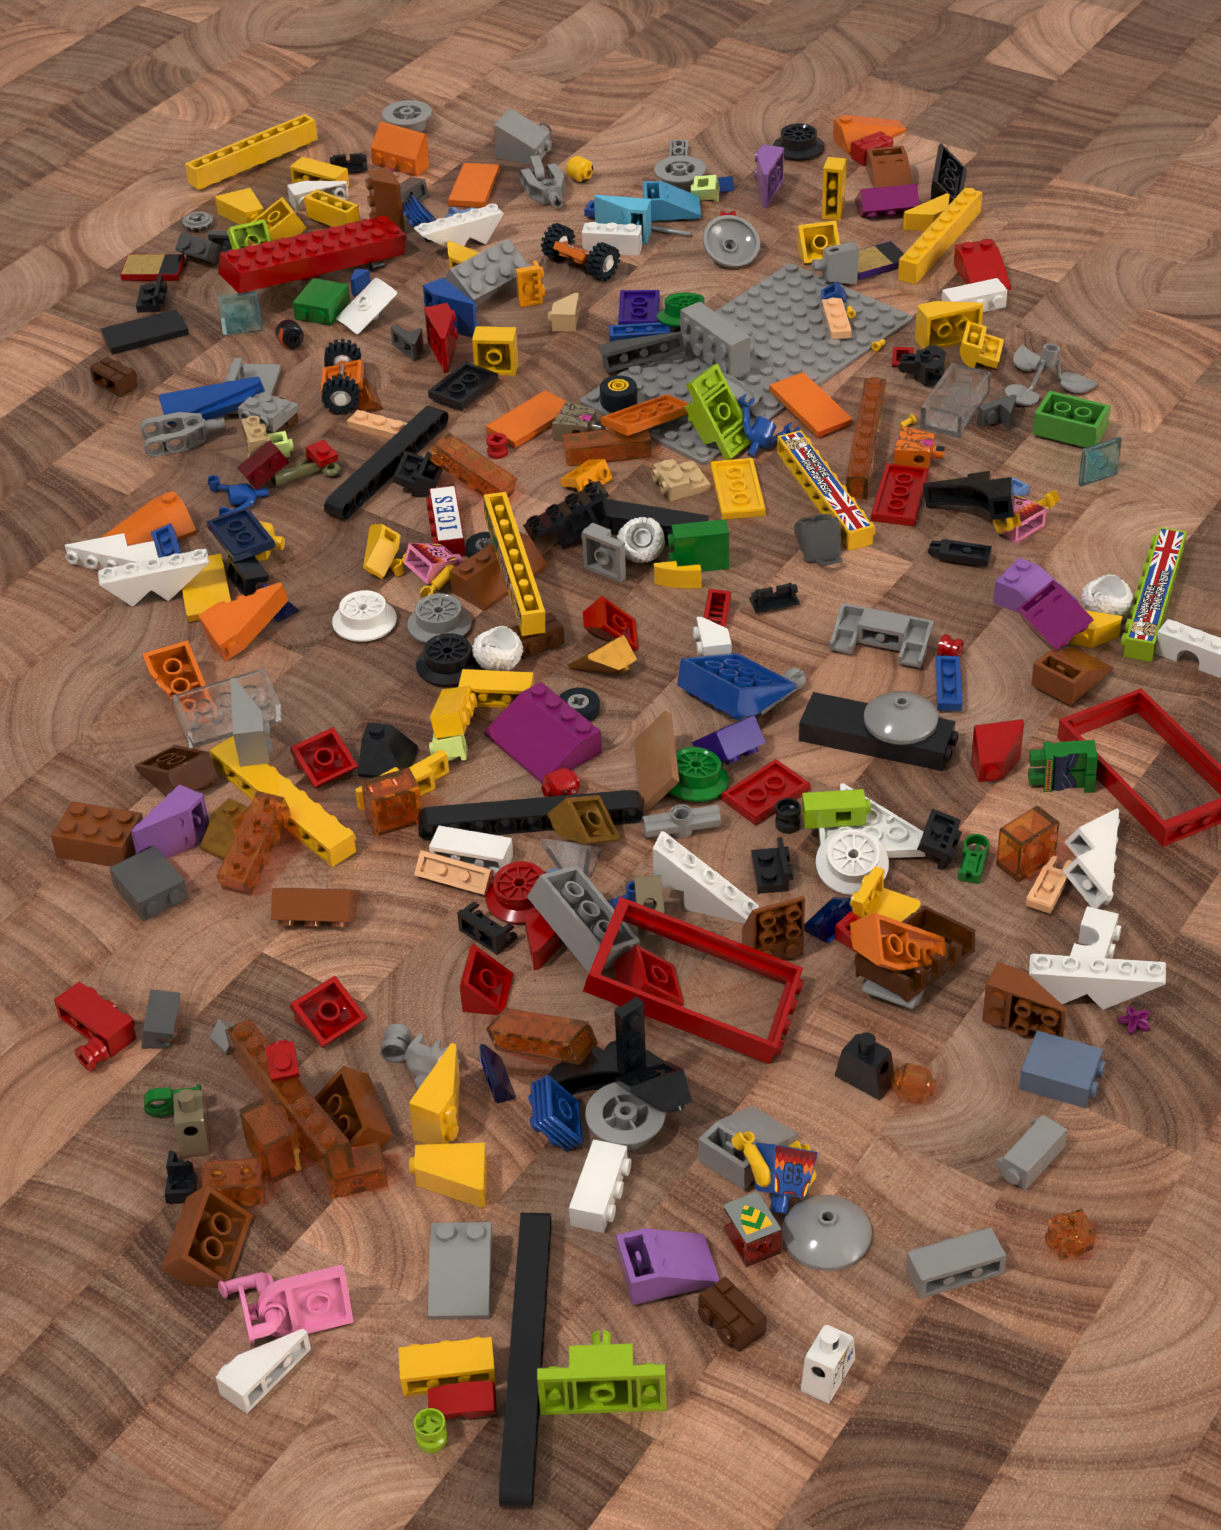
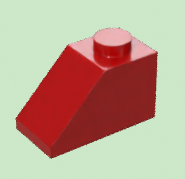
(541, 939)

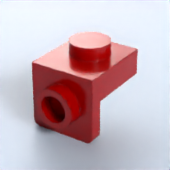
(321, 453)
(282, 1060)

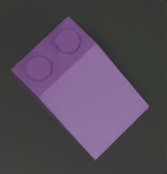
(769, 172)
(1020, 583)

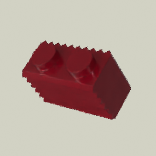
(263, 465)

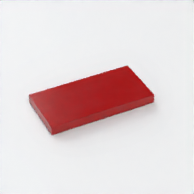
(899, 494)

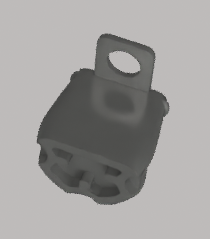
(819, 538)

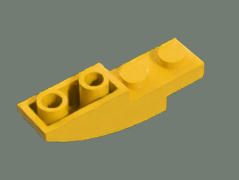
(424, 772)

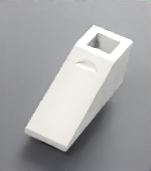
(299, 190)

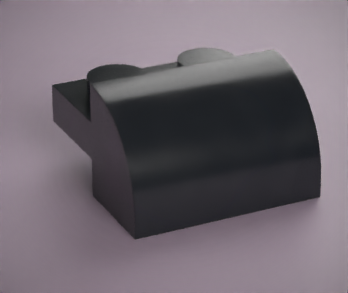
(417, 474)

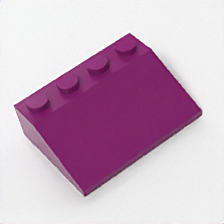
(544, 733)

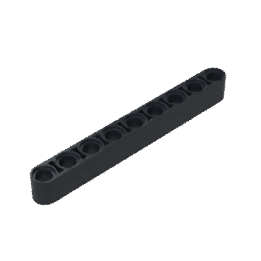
(384, 463)
(521, 814)

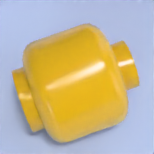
(579, 169)

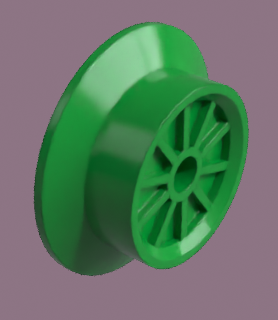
(674, 303)
(699, 775)

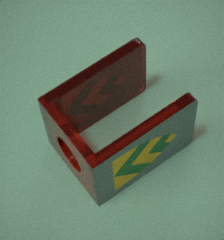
(752, 1229)

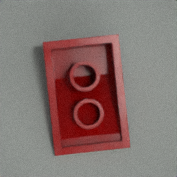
(980, 262)
(441, 333)

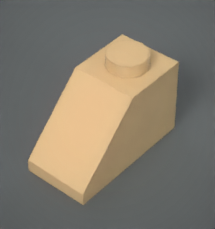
(565, 314)

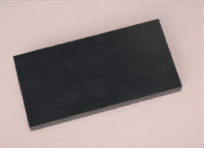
(144, 331)

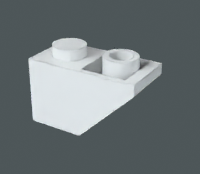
(711, 638)

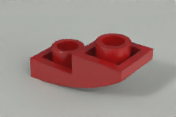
(464, 1399)

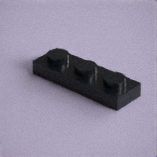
(630, 1035)

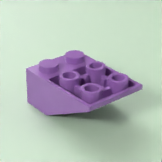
(173, 824)
(664, 1263)

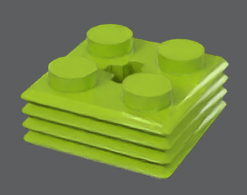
(255, 231)

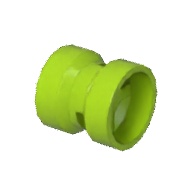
(430, 1430)

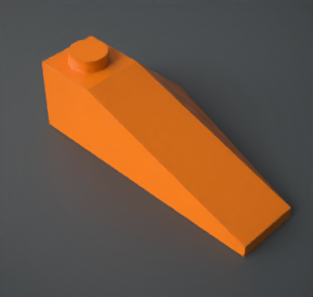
(154, 515)
(236, 623)
(174, 668)
(895, 943)

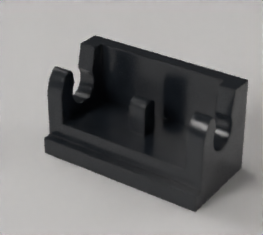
(246, 574)
(485, 930)

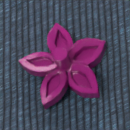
(1135, 1020)

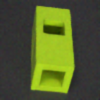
(835, 808)

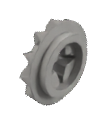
(197, 221)

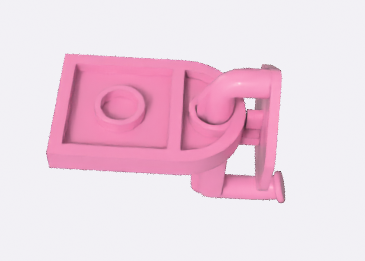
(294, 1303)

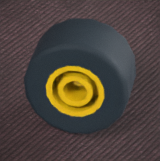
(618, 393)

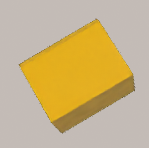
(814, 238)

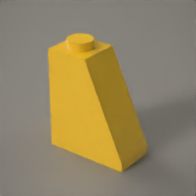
(239, 206)
(452, 1170)

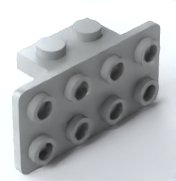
(267, 372)

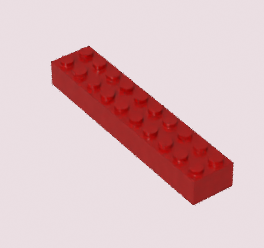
(311, 254)

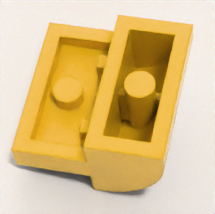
(980, 347)

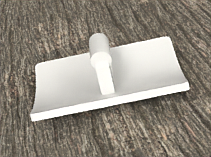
(367, 306)

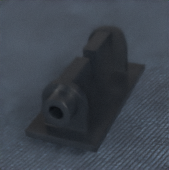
(356, 164)
(765, 600)

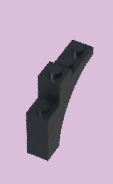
(975, 491)
(595, 1070)

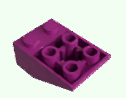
(1054, 615)

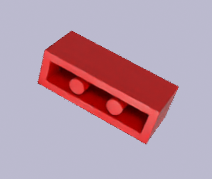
(94, 1016)

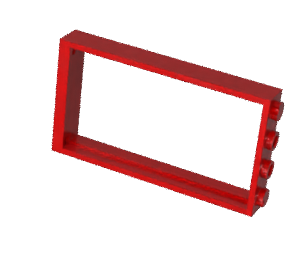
(1139, 702)

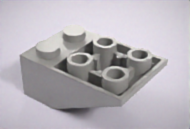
(722, 1157)

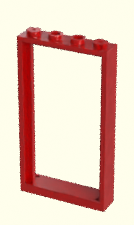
(711, 944)

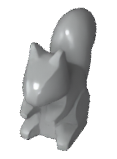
(422, 1058)

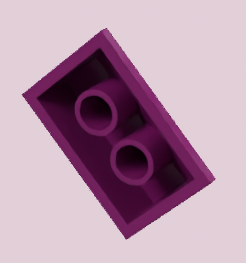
(886, 200)

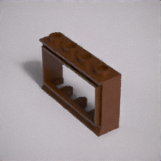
(956, 934)

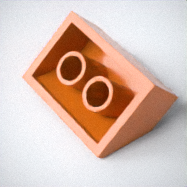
(400, 149)

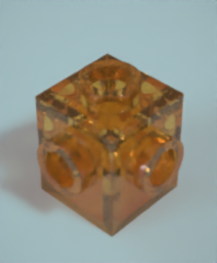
(1070, 1234)

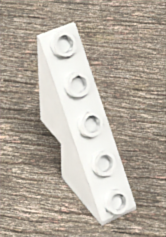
(458, 228)
(108, 552)
(161, 575)
(1095, 852)
(702, 886)
(1103, 979)

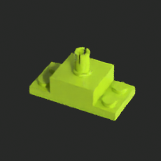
(716, 412)
(601, 1381)

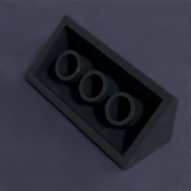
(947, 175)

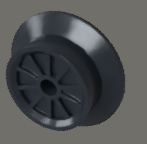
(799, 142)
(445, 658)

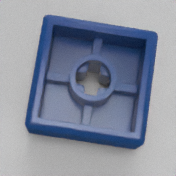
(416, 212)
(555, 1113)

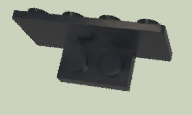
(569, 517)

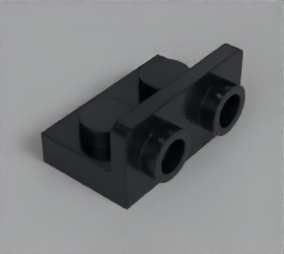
(151, 296)
(939, 836)
(771, 868)

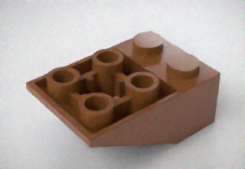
(888, 166)
(1068, 673)
(777, 929)
(1021, 1004)

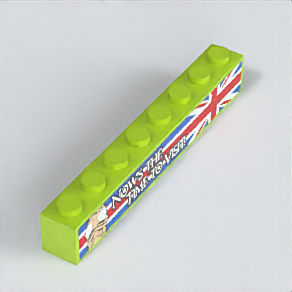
(1153, 594)

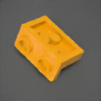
(529, 285)
(587, 472)

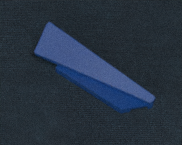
(211, 399)

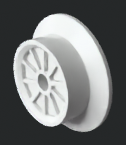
(364, 617)
(847, 858)

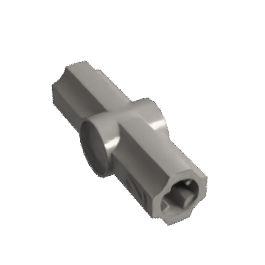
(681, 821)

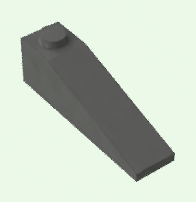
(639, 350)

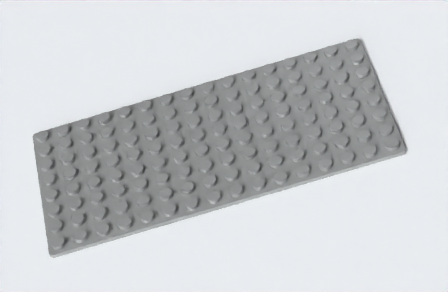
(785, 339)

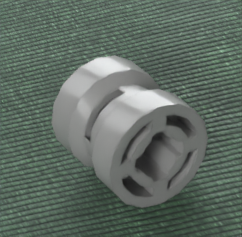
(397, 1038)

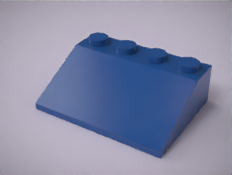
(732, 683)

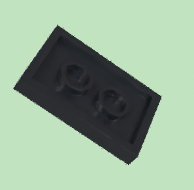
(463, 385)

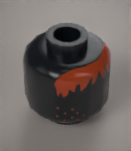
(289, 334)

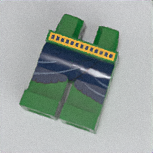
(1064, 766)

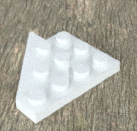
(895, 834)

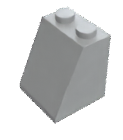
(520, 138)

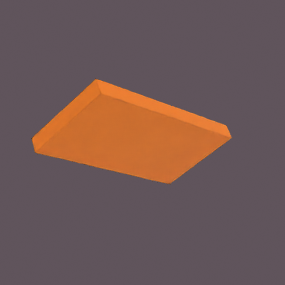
(474, 185)
(810, 404)
(645, 415)
(528, 418)

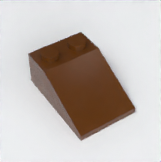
(178, 766)

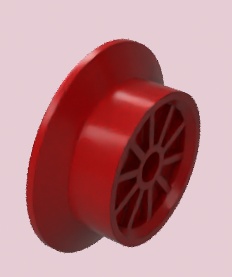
(509, 891)

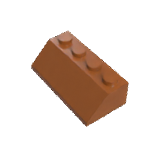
(481, 578)

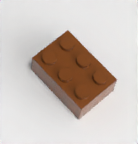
(95, 834)

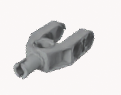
(547, 191)
(189, 430)

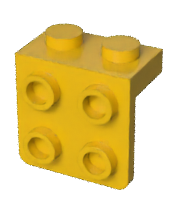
(876, 899)

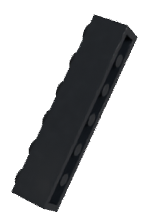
(615, 514)

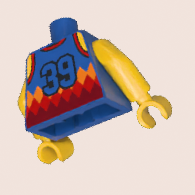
(779, 1168)

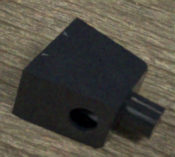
(866, 1065)

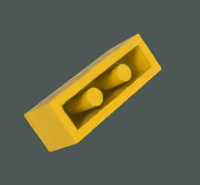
(313, 170)
(834, 188)
(330, 209)
(496, 688)
(453, 711)
(445, 1364)

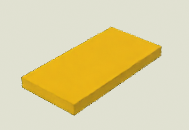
(737, 488)
(206, 588)

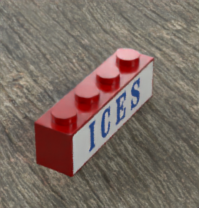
(446, 519)

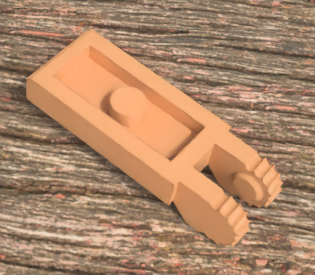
(1048, 886)

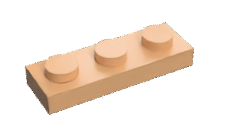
(836, 318)
(375, 424)
(453, 872)

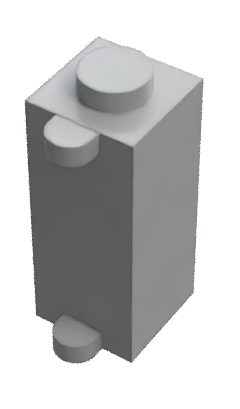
(1033, 1152)

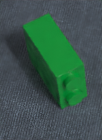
(321, 301)
(700, 544)

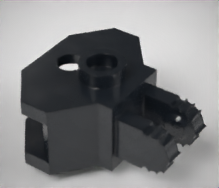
(924, 365)

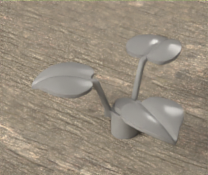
(1027, 360)

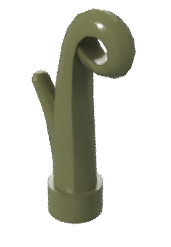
(304, 469)

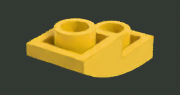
(683, 577)

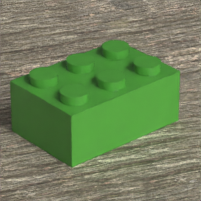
(1071, 419)

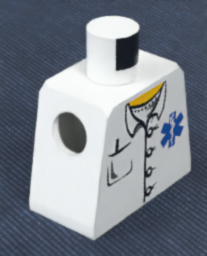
(834, 1354)

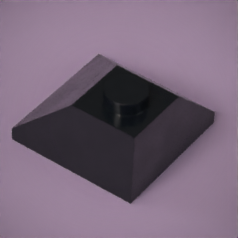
(384, 749)
(660, 1085)

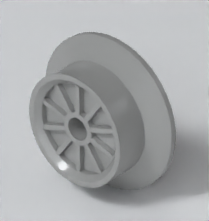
(408, 114)
(680, 170)
(438, 615)
(623, 1117)

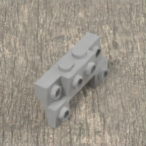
(884, 630)

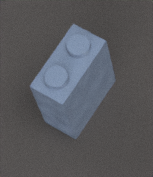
(1062, 1069)

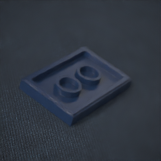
(240, 534)

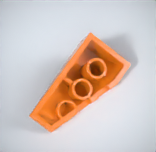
(853, 128)

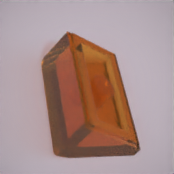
(369, 399)

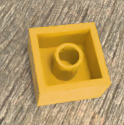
(496, 349)

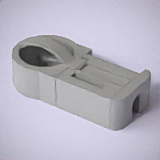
(537, 168)

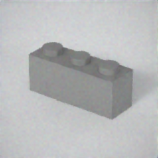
(955, 1262)

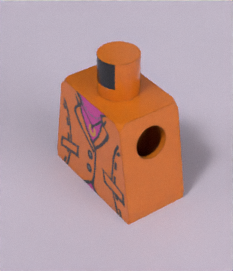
(916, 448)

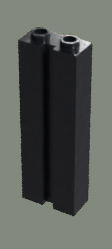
(841, 726)

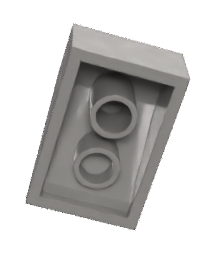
(249, 728)
(460, 1270)

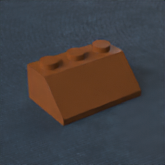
(385, 195)
(314, 906)
(355, 1108)
(206, 1239)

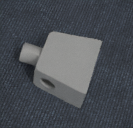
(839, 263)

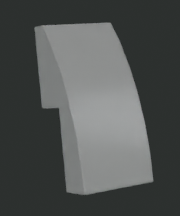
(678, 147)

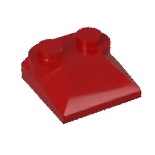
(323, 757)
(327, 1011)

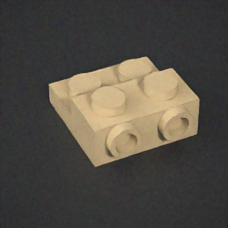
(254, 434)
(679, 480)

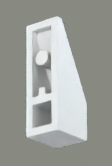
(260, 1369)

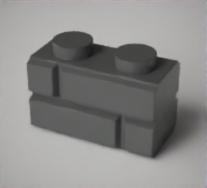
(199, 248)

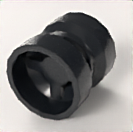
(788, 815)

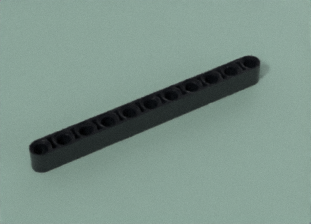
(525, 1356)

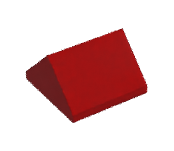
(484, 984)

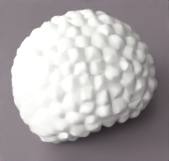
(642, 539)
(1107, 595)
(498, 649)

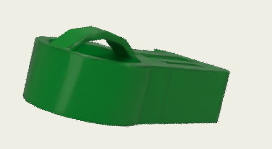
(973, 861)
(165, 1095)

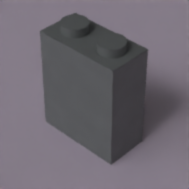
(148, 883)

